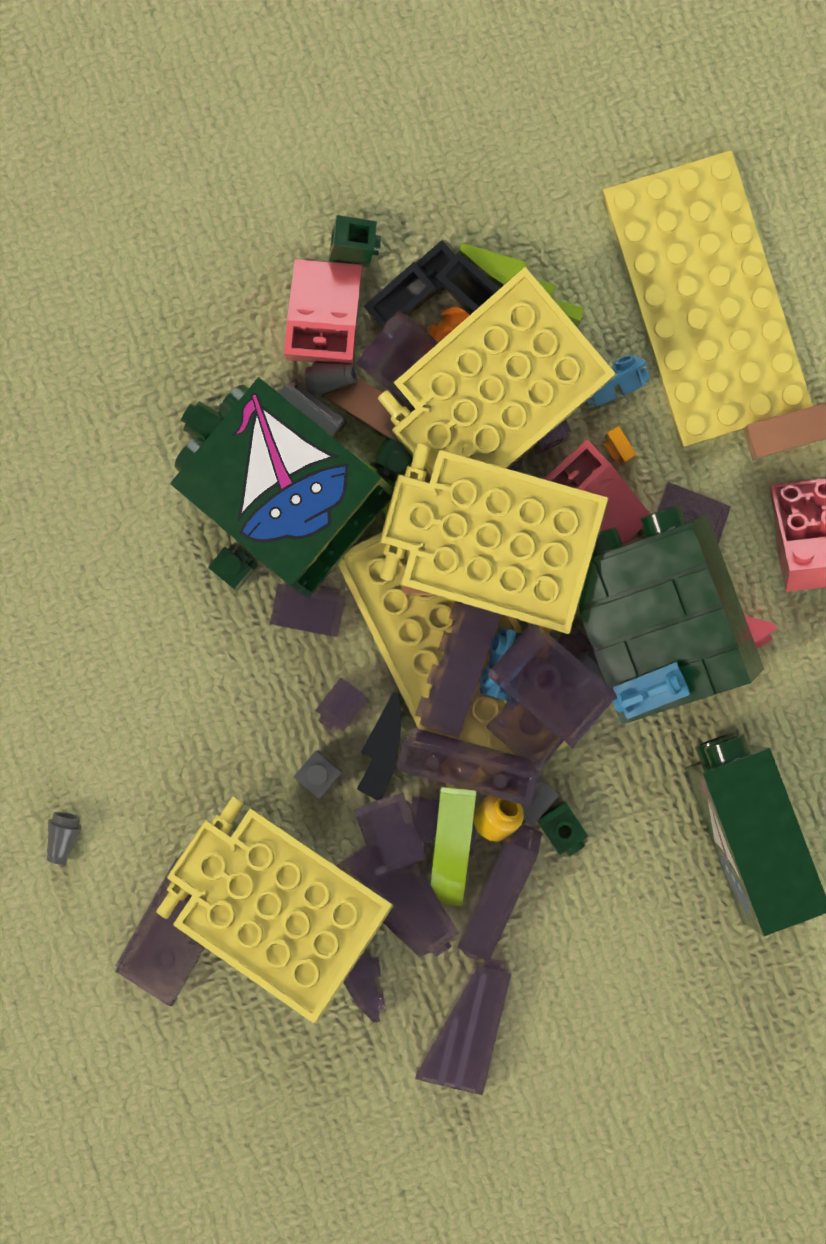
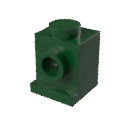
(354, 240)
(391, 459)
(233, 566)
(553, 820)

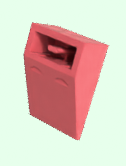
(323, 312)
(591, 472)
(801, 532)

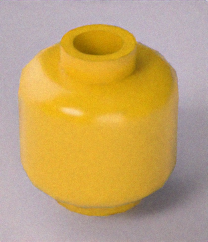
(497, 818)

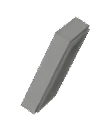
(313, 407)

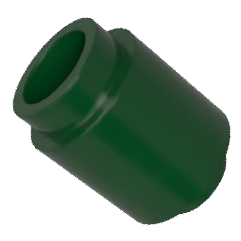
(200, 420)

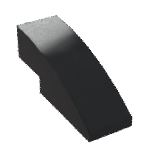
(466, 283)
(411, 286)
(383, 749)

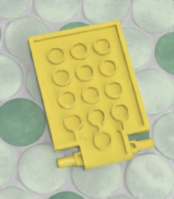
(498, 379)
(492, 537)
(273, 908)

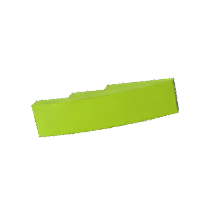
(503, 268)
(452, 844)

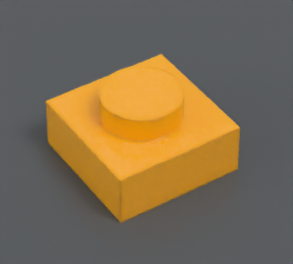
(618, 446)

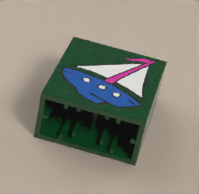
(281, 486)
(755, 834)

